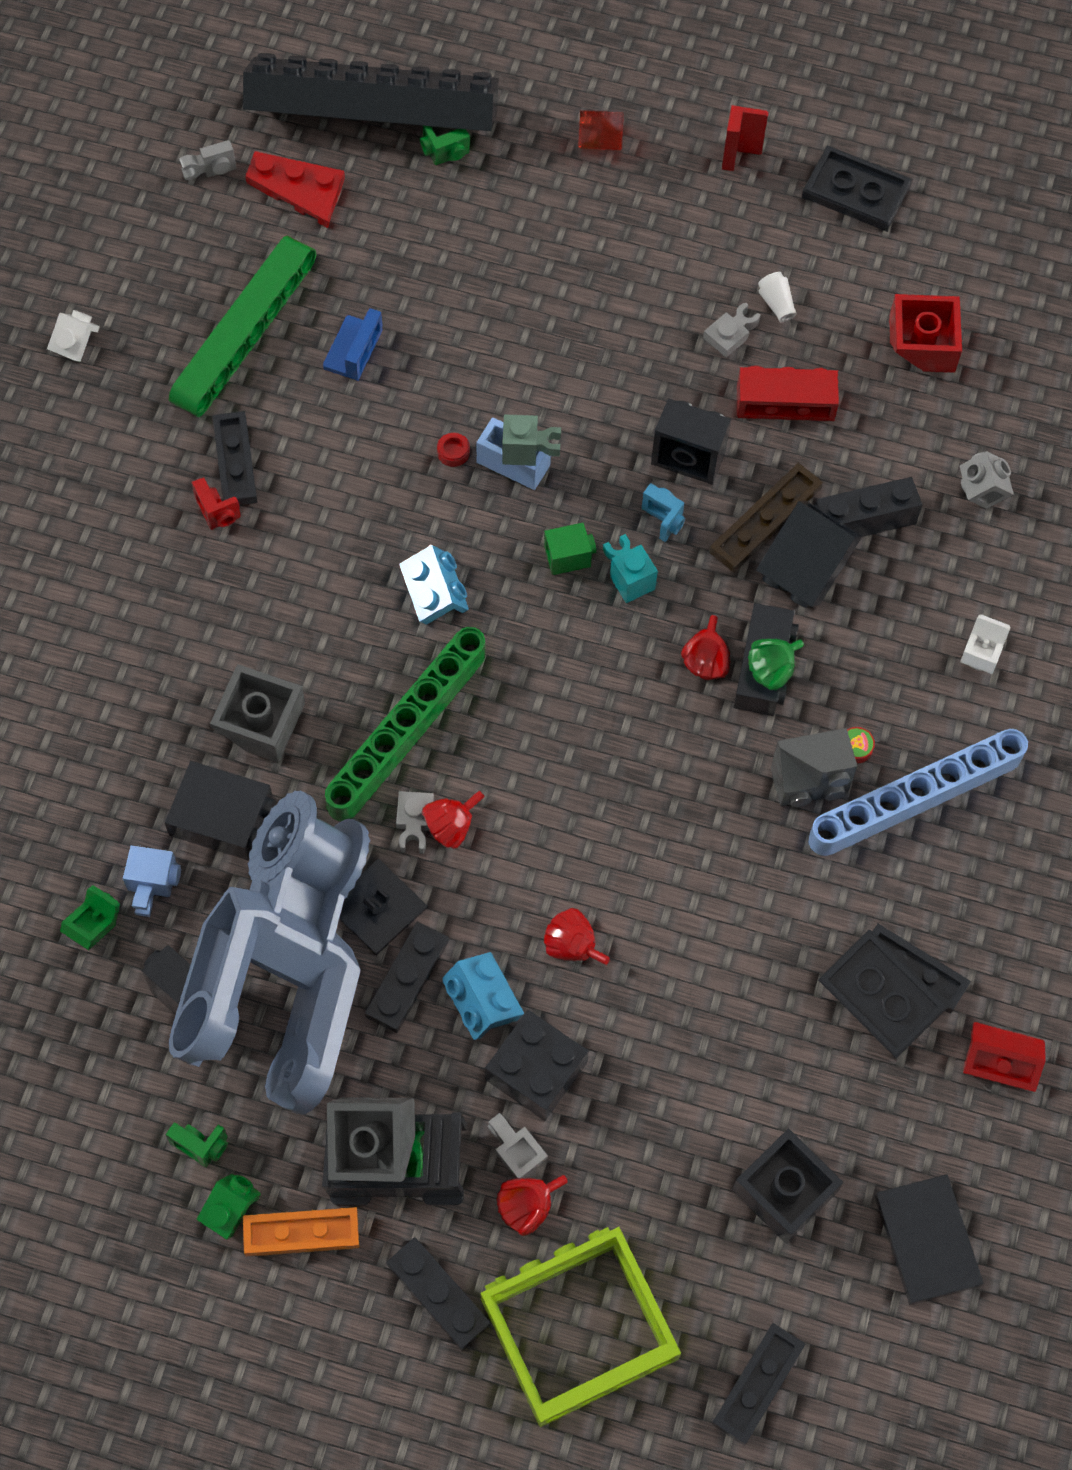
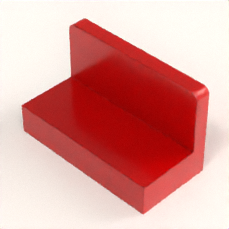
(744, 134)
(1005, 1057)

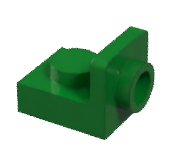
(191, 1143)

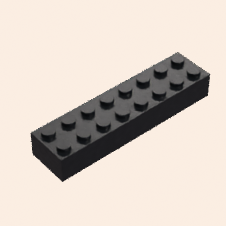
(370, 92)

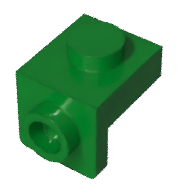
(445, 147)
(92, 918)
(228, 1204)

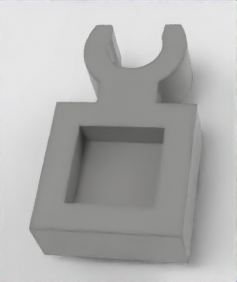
(213, 160)
(731, 332)
(411, 818)

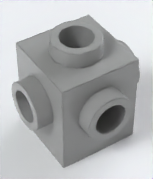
(986, 479)

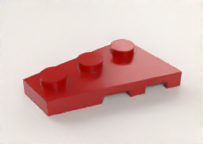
(304, 185)

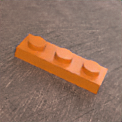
(300, 1231)

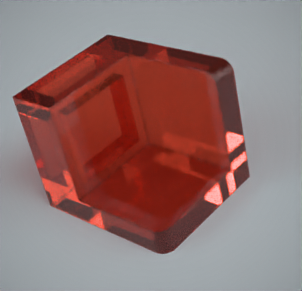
(600, 130)

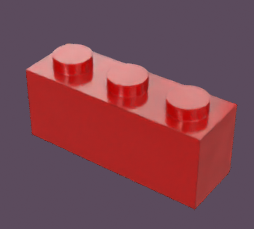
(787, 393)

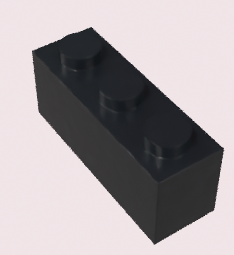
(875, 507)
(765, 623)

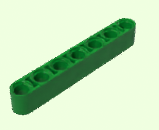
(242, 326)
(400, 737)

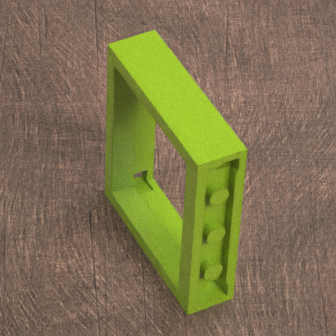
(565, 1260)

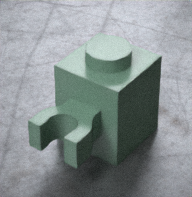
(523, 440)

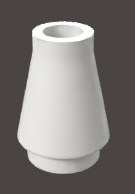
(777, 294)

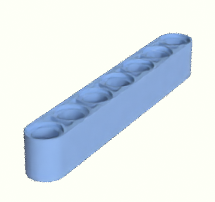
(907, 803)

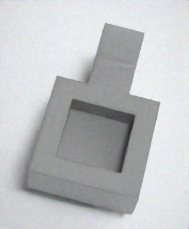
(518, 1150)

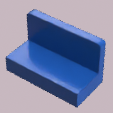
(354, 345)

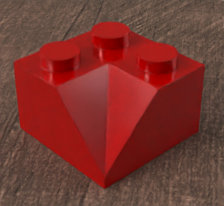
(927, 331)

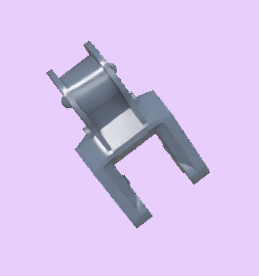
(289, 929)

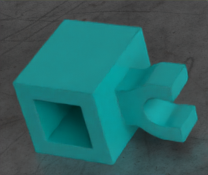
(631, 569)

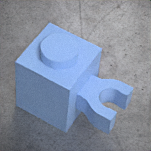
(150, 874)

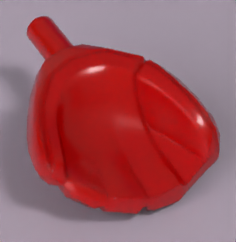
(707, 653)
(450, 819)
(572, 938)
(526, 1202)

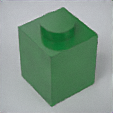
(569, 548)

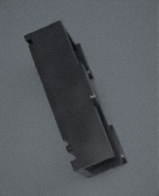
(439, 1172)

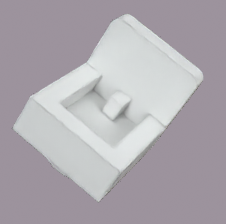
(71, 334)
(985, 644)

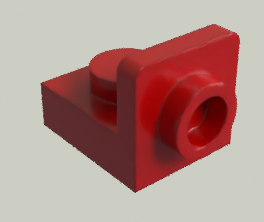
(216, 512)

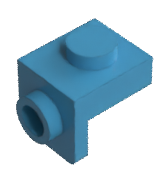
(666, 507)

